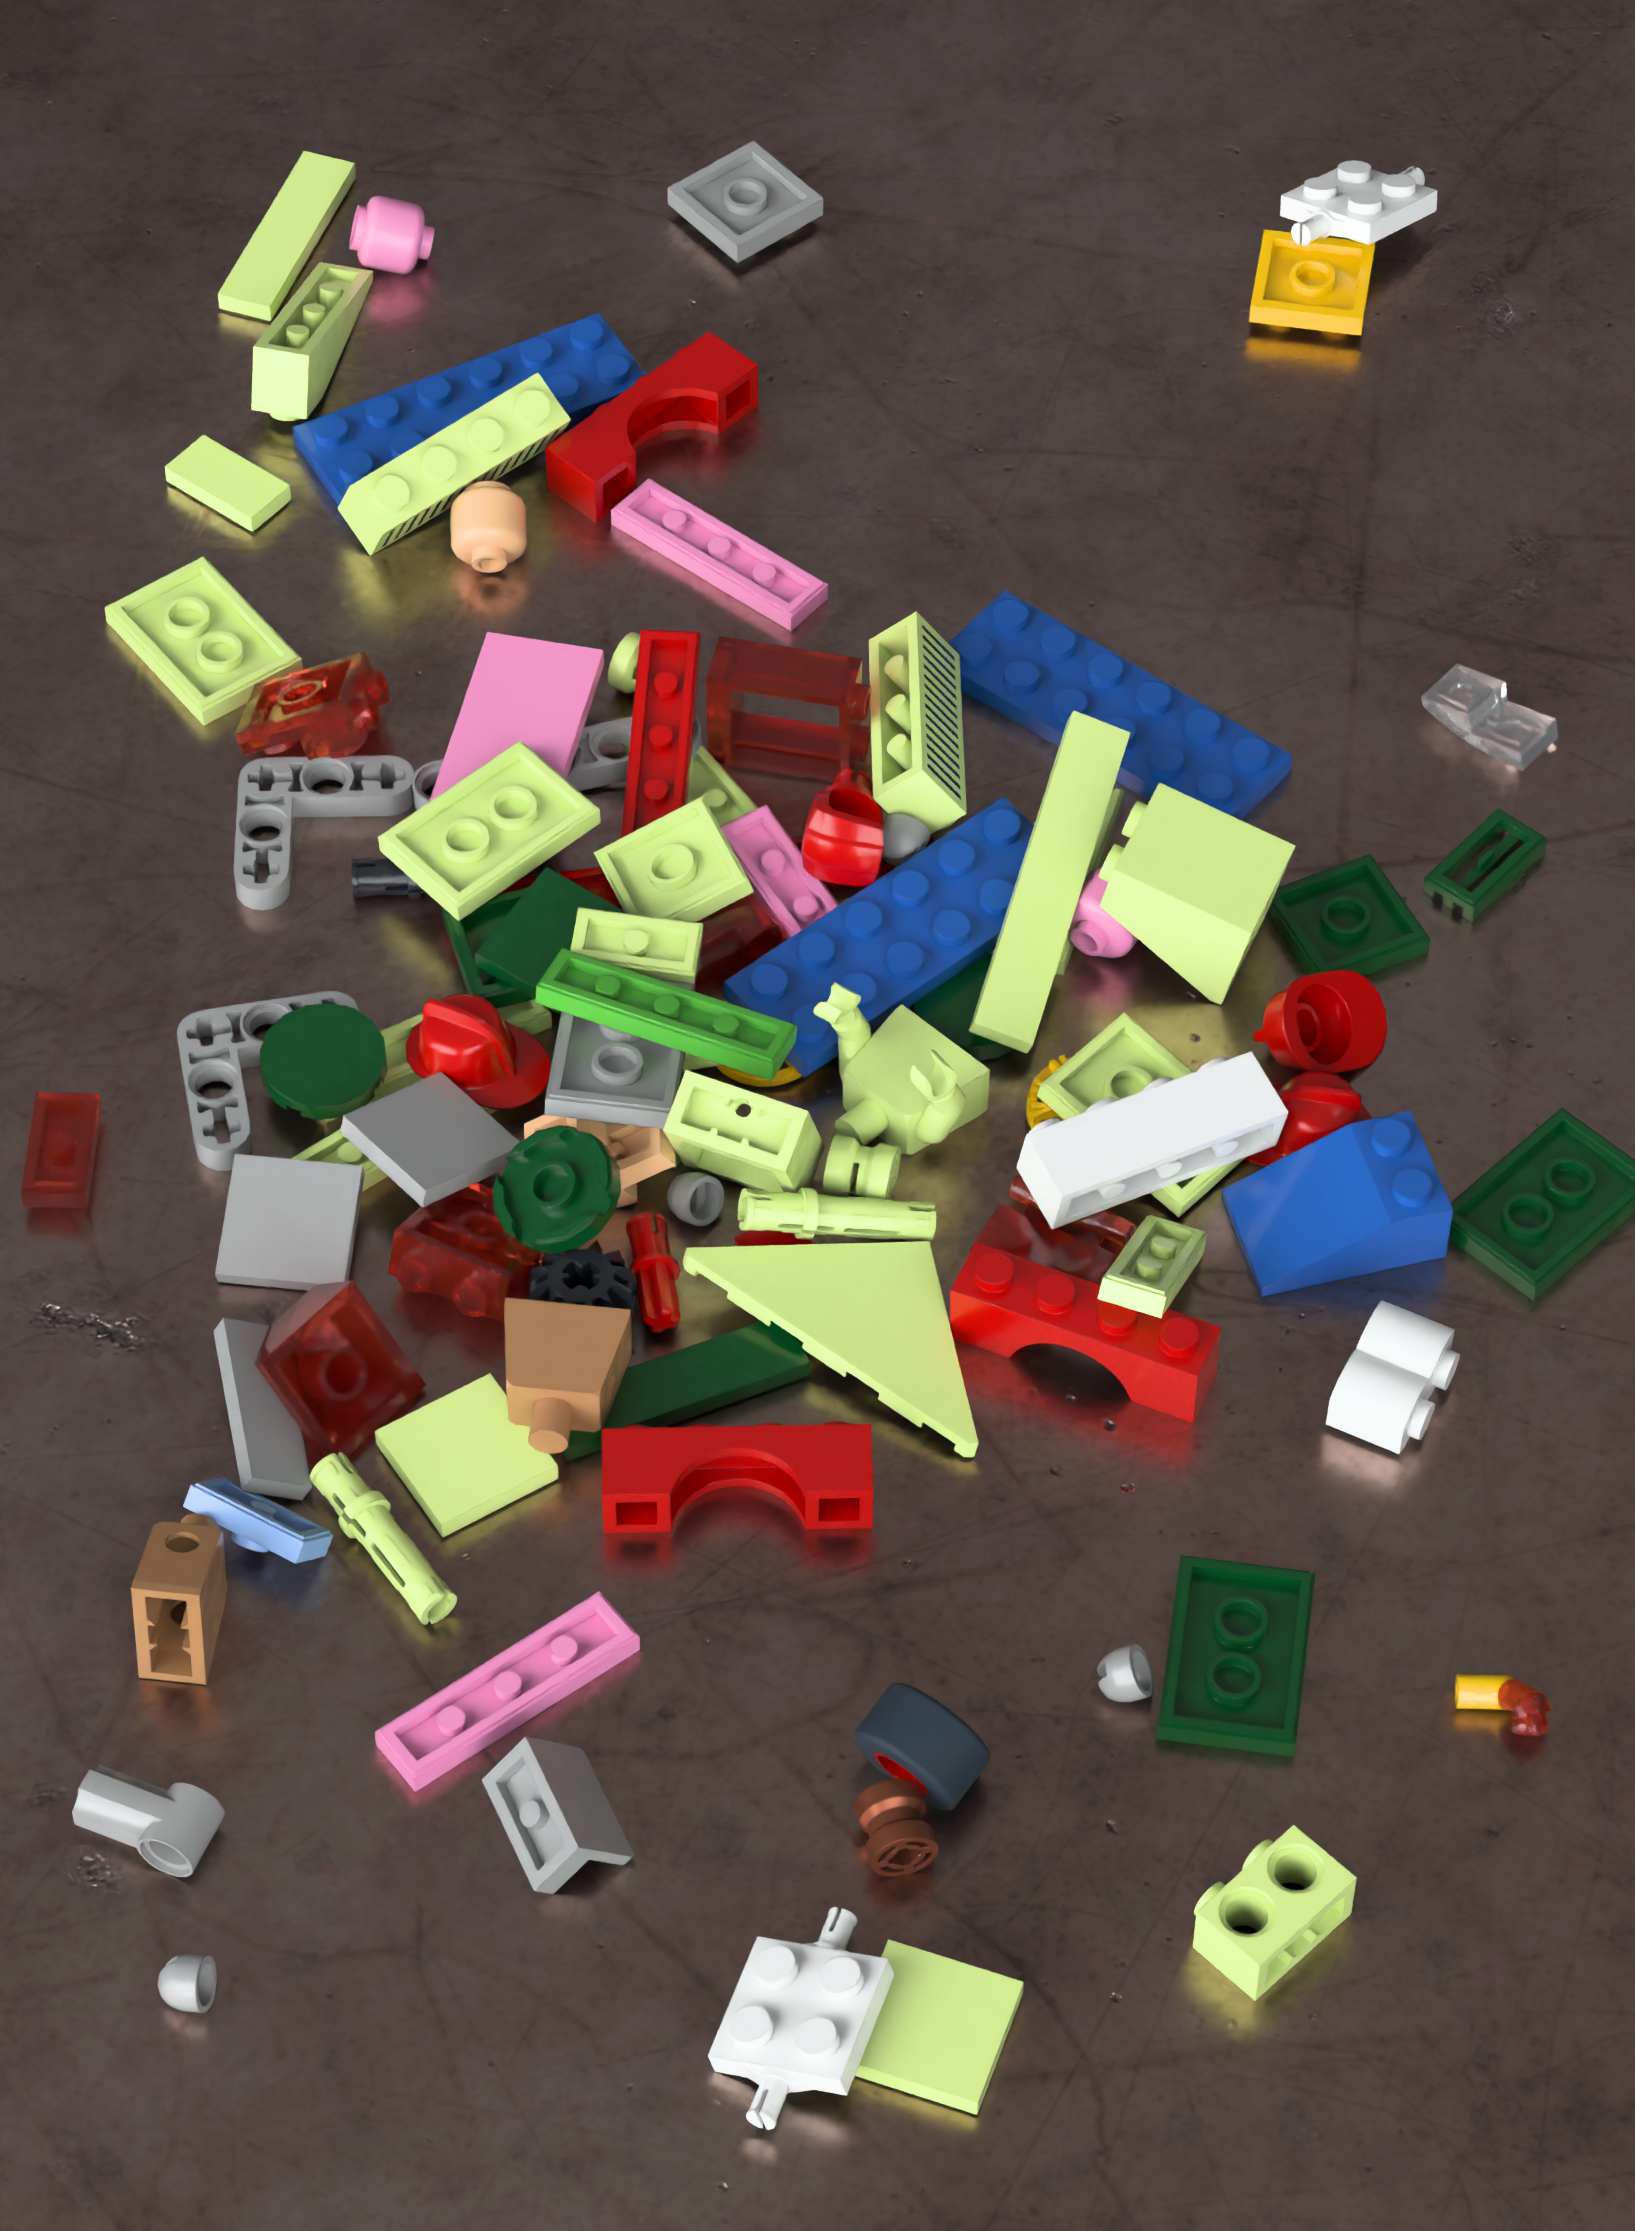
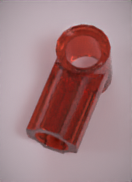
(738, 935)

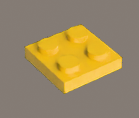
(1312, 284)

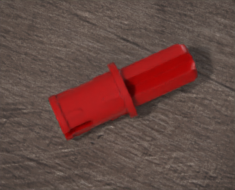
(654, 1271)

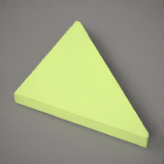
(860, 1313)

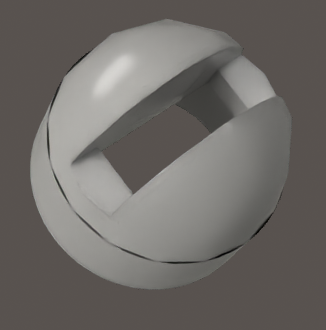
(903, 838)
(695, 1198)
(1126, 1674)
(189, 1982)

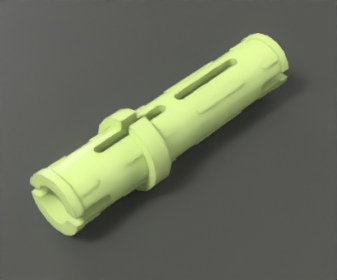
(820, 1214)
(367, 1517)

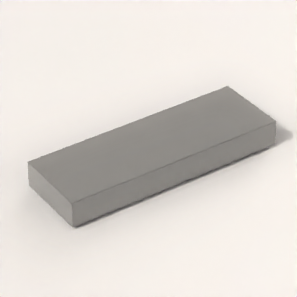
(263, 1431)

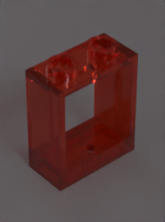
(783, 743)

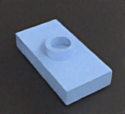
(258, 1521)

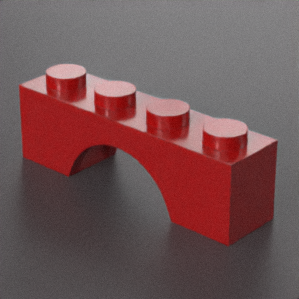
(697, 389)
(1015, 1302)
(661, 1470)

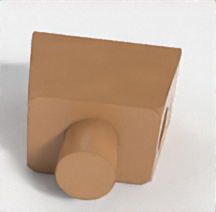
(563, 1367)
(179, 1566)

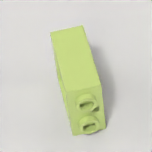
(767, 1150)

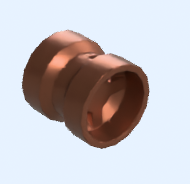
(894, 1820)

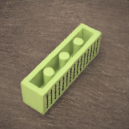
(441, 467)
(917, 724)

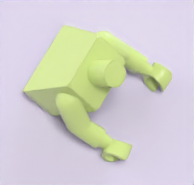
(904, 1079)

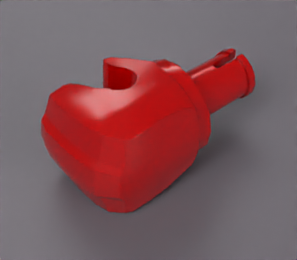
(844, 832)

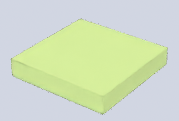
(675, 867)
(464, 1455)
(940, 2027)

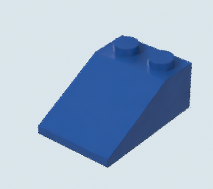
(1342, 1207)

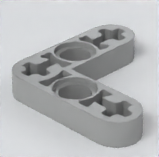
(282, 805)
(224, 1062)

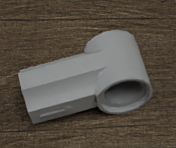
(164, 1825)

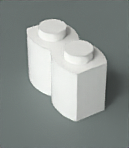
(1391, 1378)

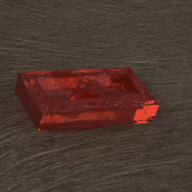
(61, 1150)

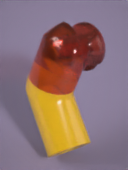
(1505, 1693)

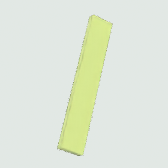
(1049, 882)

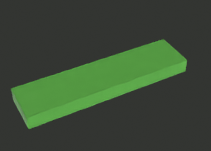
(666, 1014)

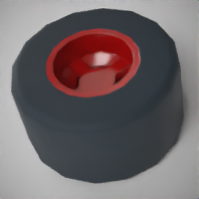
(922, 1742)

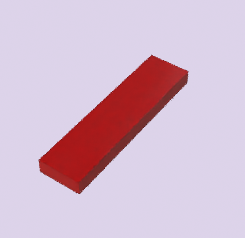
(661, 726)

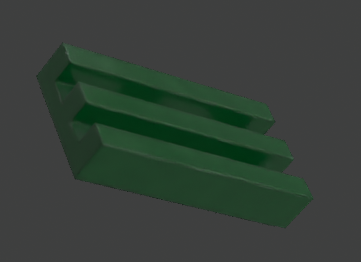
(1459, 893)

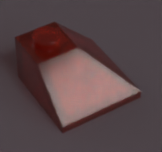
(336, 1367)

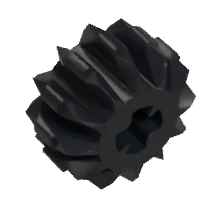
(584, 1279)

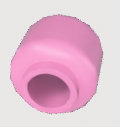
(390, 235)
(1093, 928)

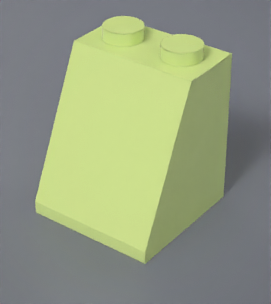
(1193, 886)

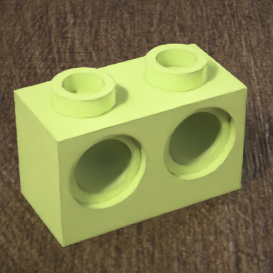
(1285, 1919)

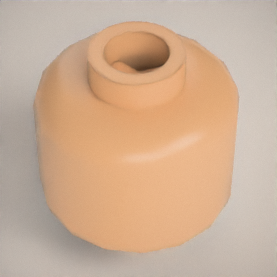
(488, 524)

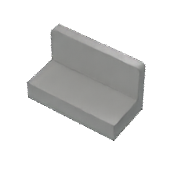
(554, 1812)

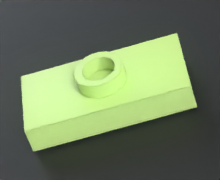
(640, 943)

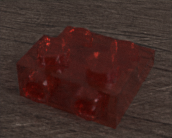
(323, 706)
(462, 1254)

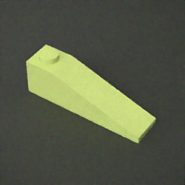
(306, 341)

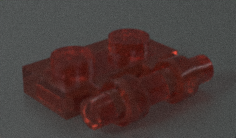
(1033, 1239)

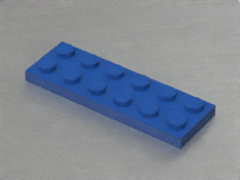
(577, 361)
(1045, 670)
(894, 935)

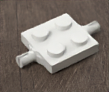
(1357, 203)
(801, 2016)

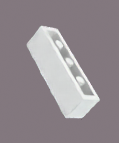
(1151, 1138)

